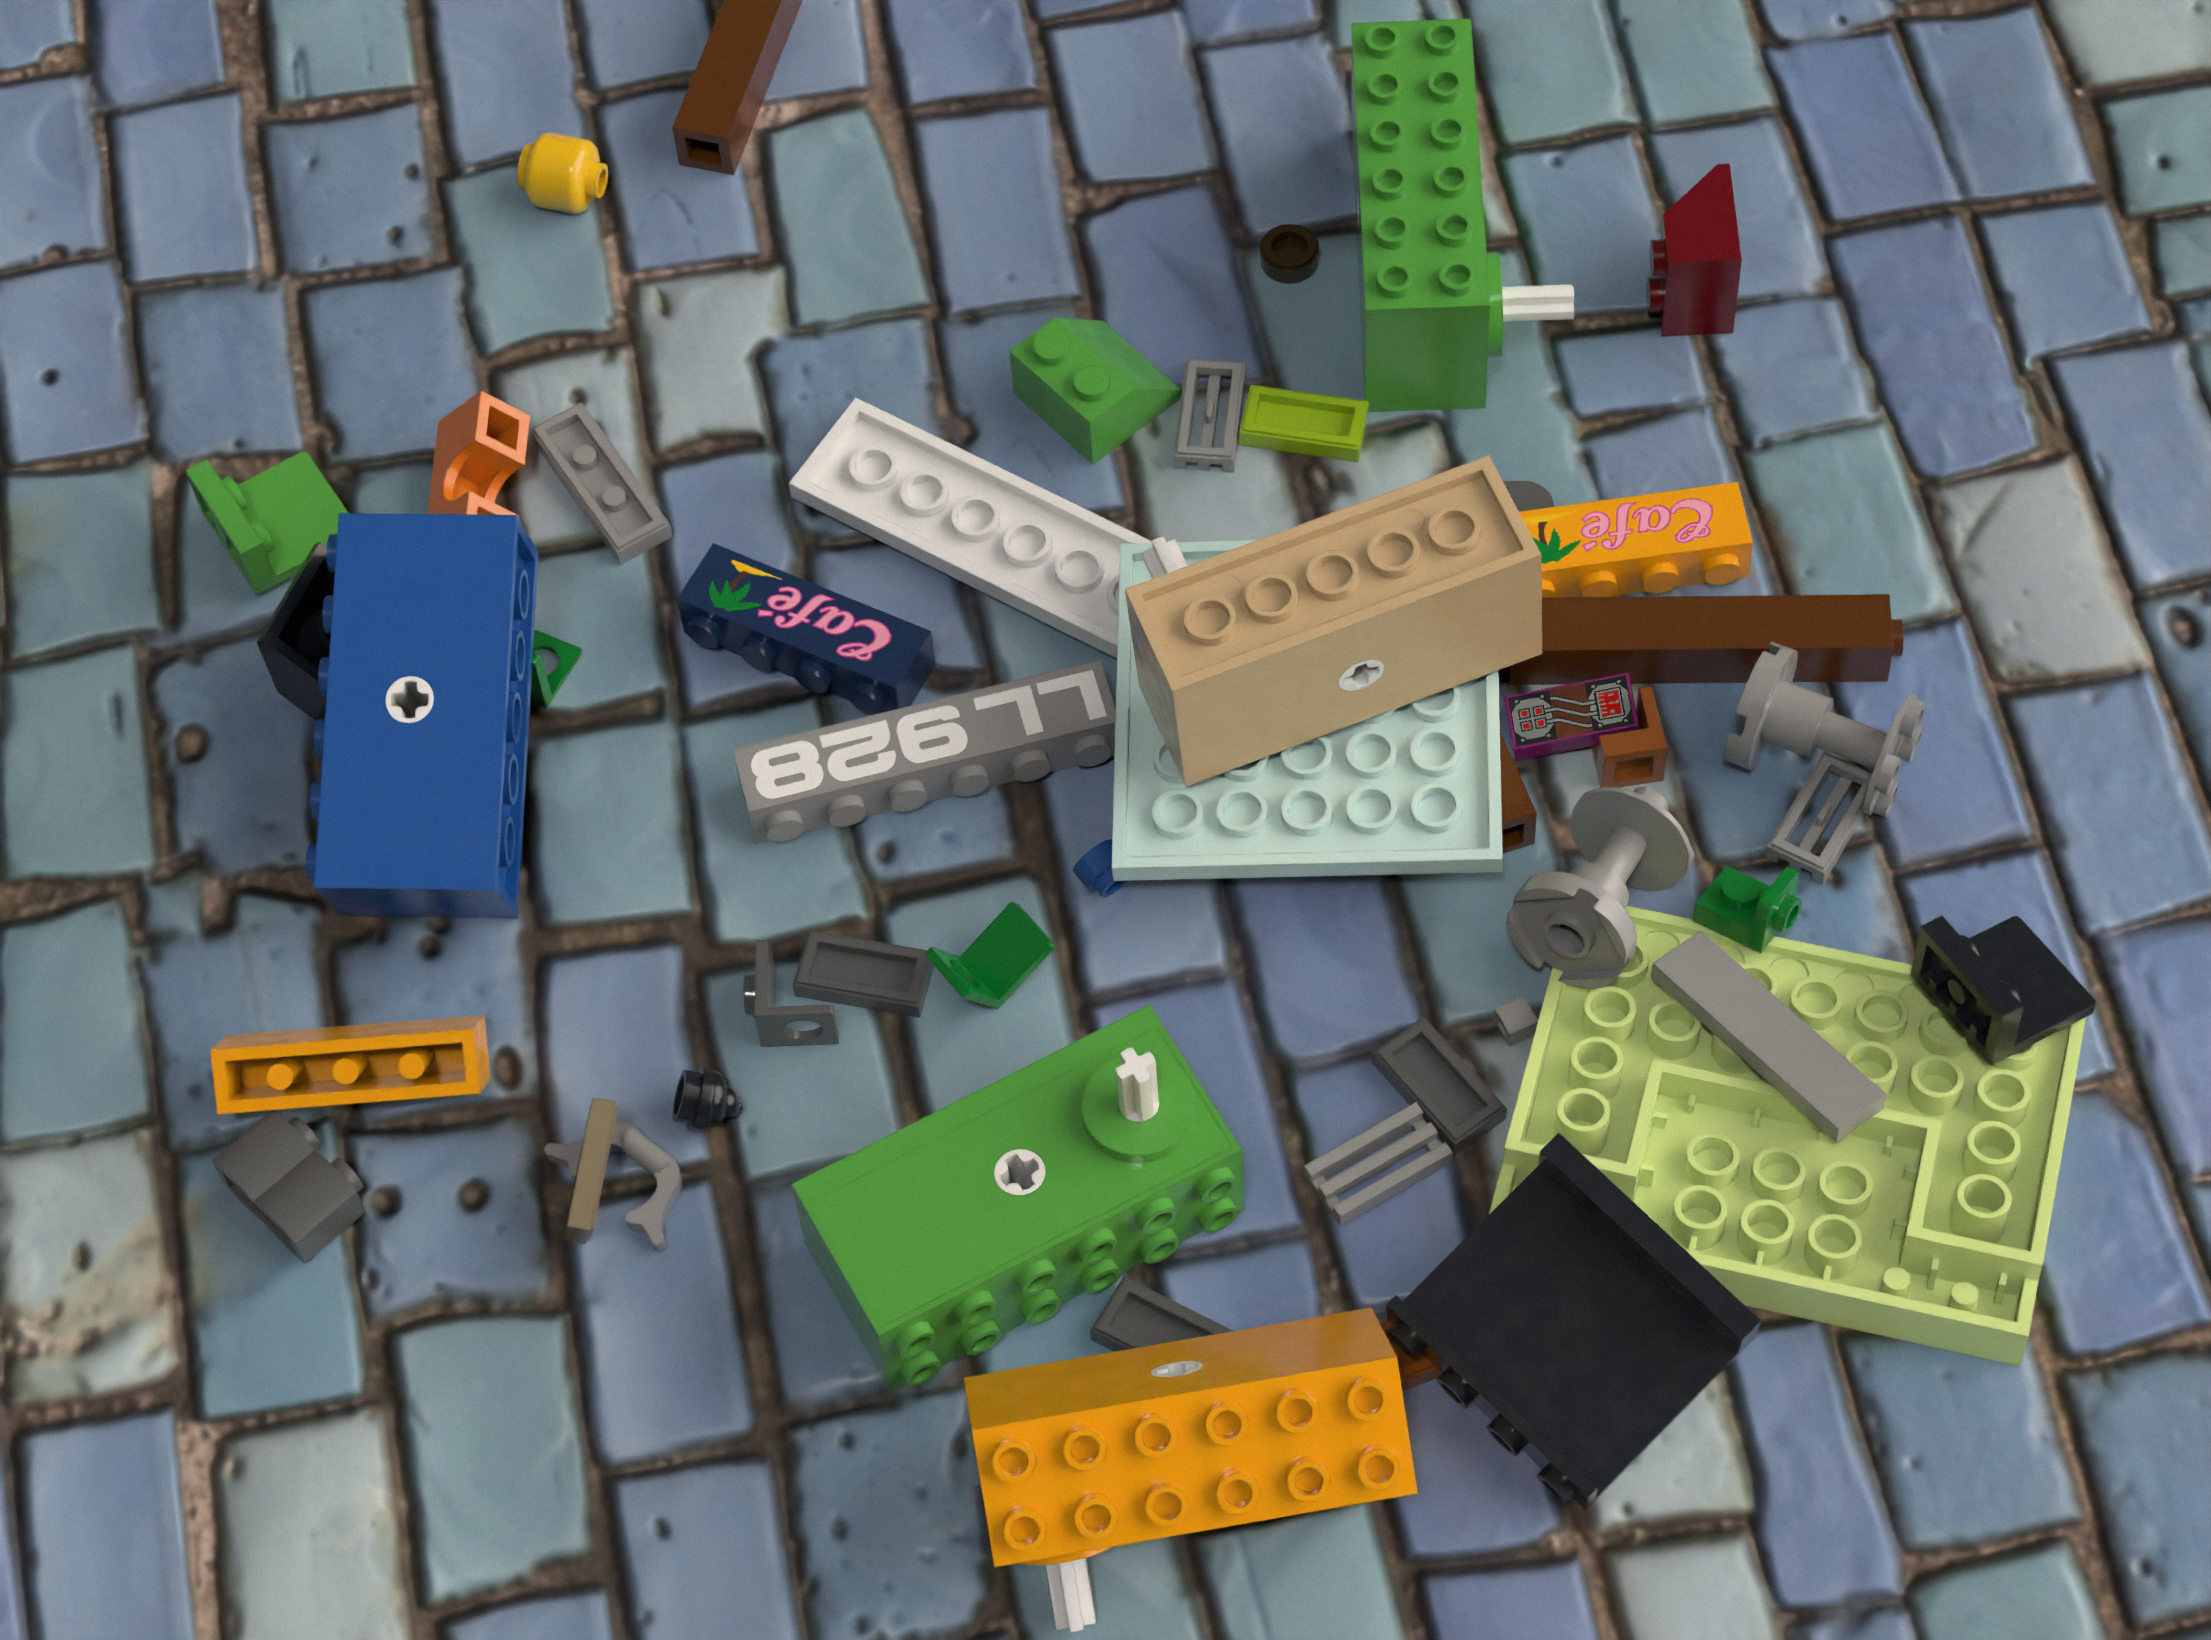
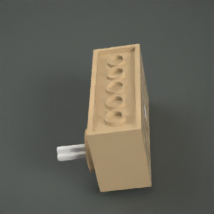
(1334, 619)

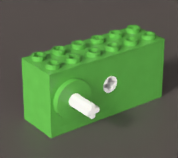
(1423, 266)
(1021, 1198)

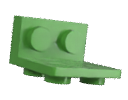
(270, 518)

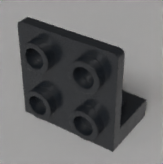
(1998, 985)

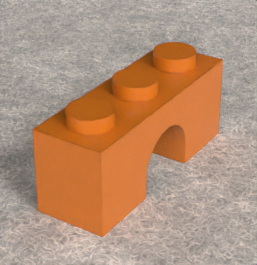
(475, 455)

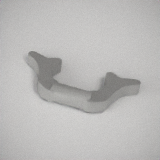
(665, 1170)

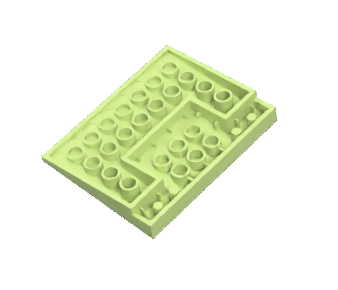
(1901, 1230)

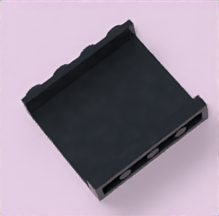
(1572, 1325)

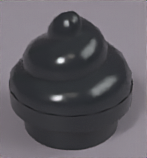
(704, 1100)

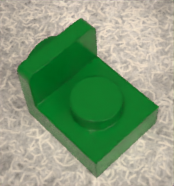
(1749, 908)

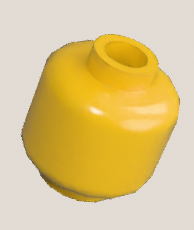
(561, 173)

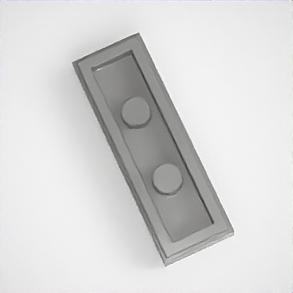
(601, 483)

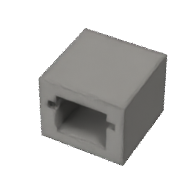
(1515, 1021)

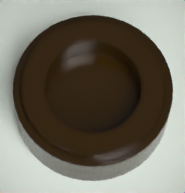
(1289, 253)

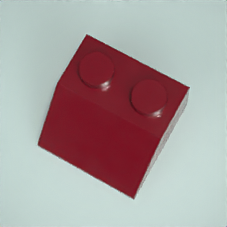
(1697, 260)

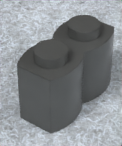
(290, 1184)

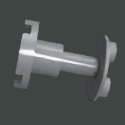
(1802, 721)
(1581, 916)

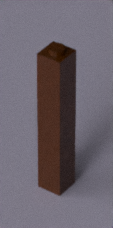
(731, 82)
(1712, 638)

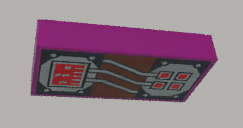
(1570, 715)

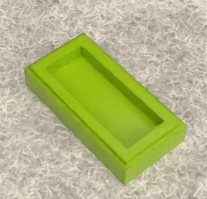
(1304, 423)

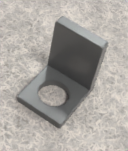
(772, 1020)

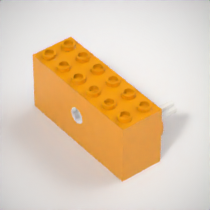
(1185, 1442)

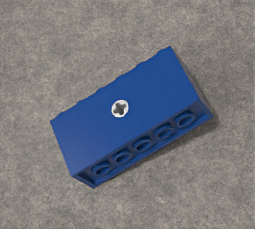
(424, 716)

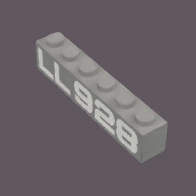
(927, 752)

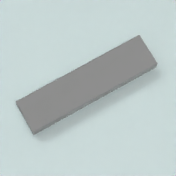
(1768, 1036)

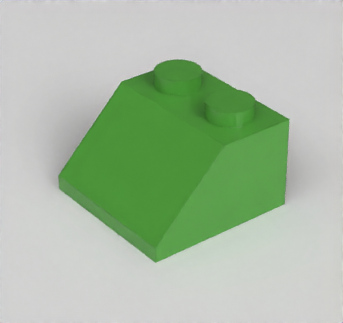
(1089, 384)

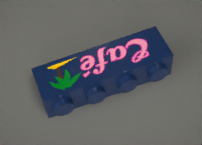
(805, 632)

